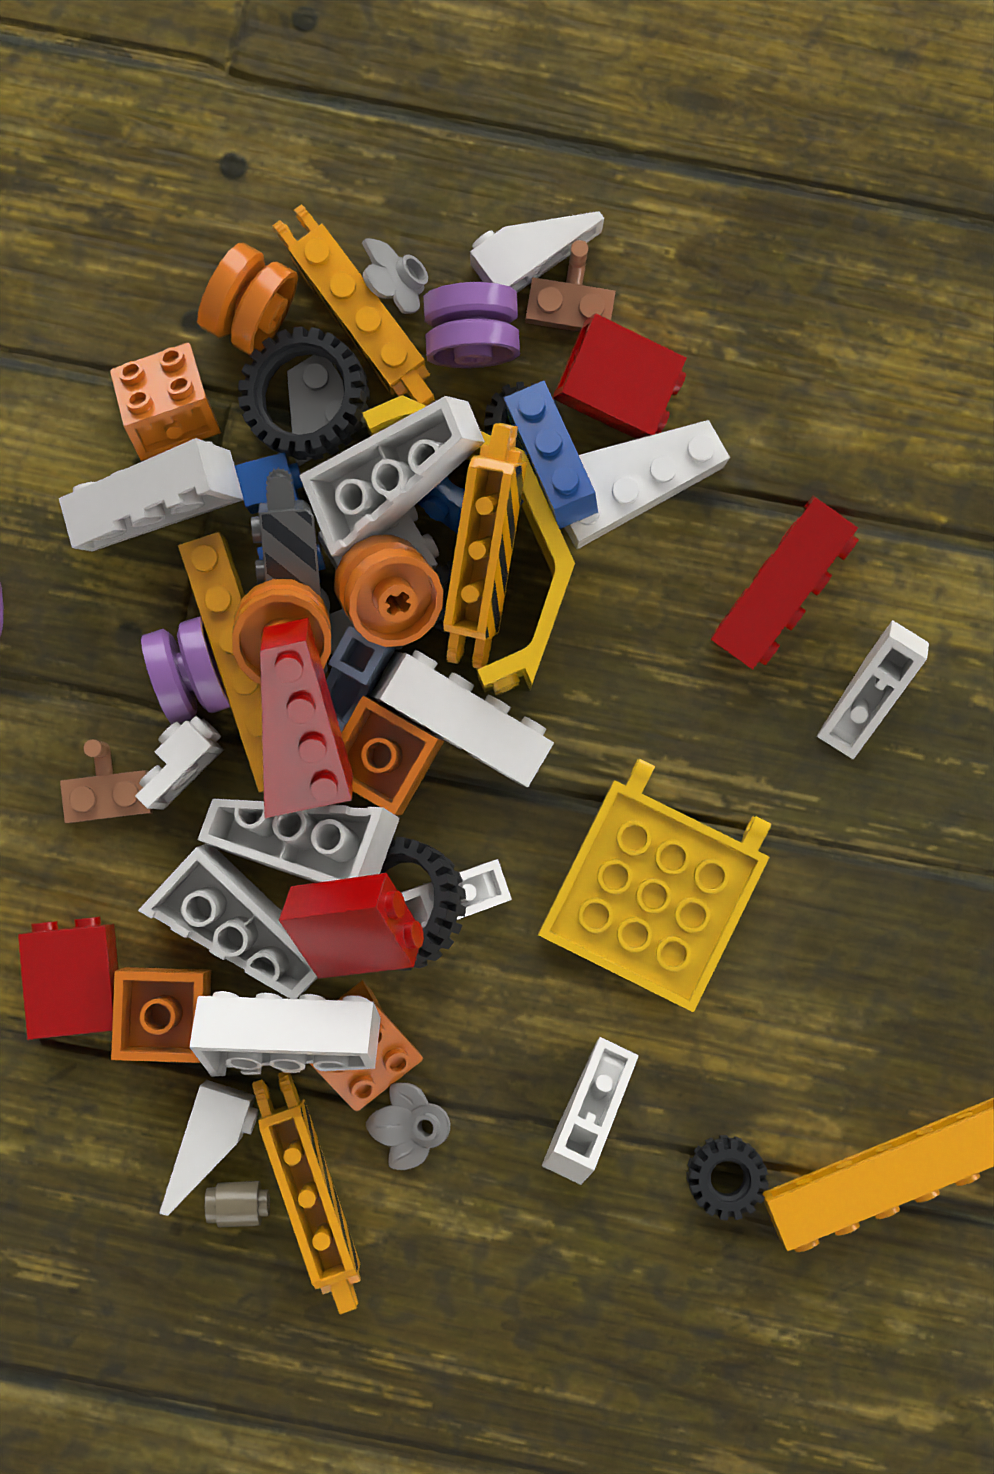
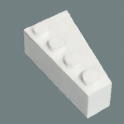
(389, 472)
(645, 473)
(151, 495)
(462, 717)
(310, 843)
(231, 918)
(284, 1033)

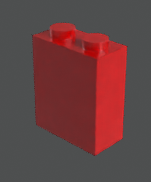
(620, 378)
(352, 926)
(68, 977)

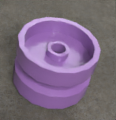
(471, 325)
(184, 671)

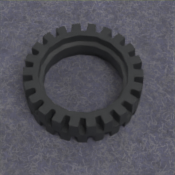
(266, 365)
(446, 895)

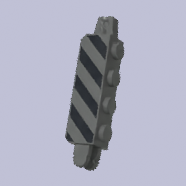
(286, 535)

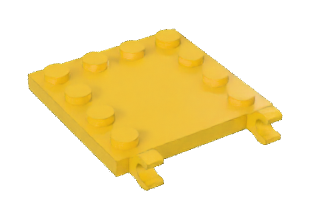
(655, 892)

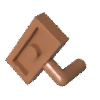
(568, 303)
(102, 795)

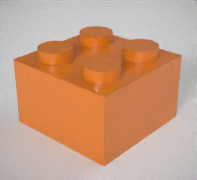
(387, 754)
(156, 1013)

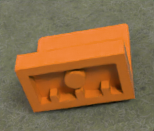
(163, 401)
(393, 1060)

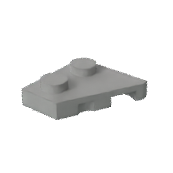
(314, 395)

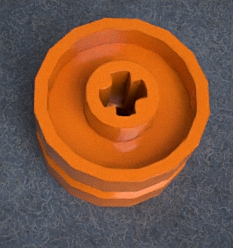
(247, 298)
(388, 590)
(273, 604)

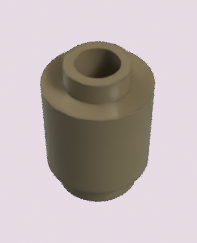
(237, 1204)

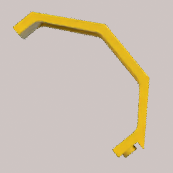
(505, 673)

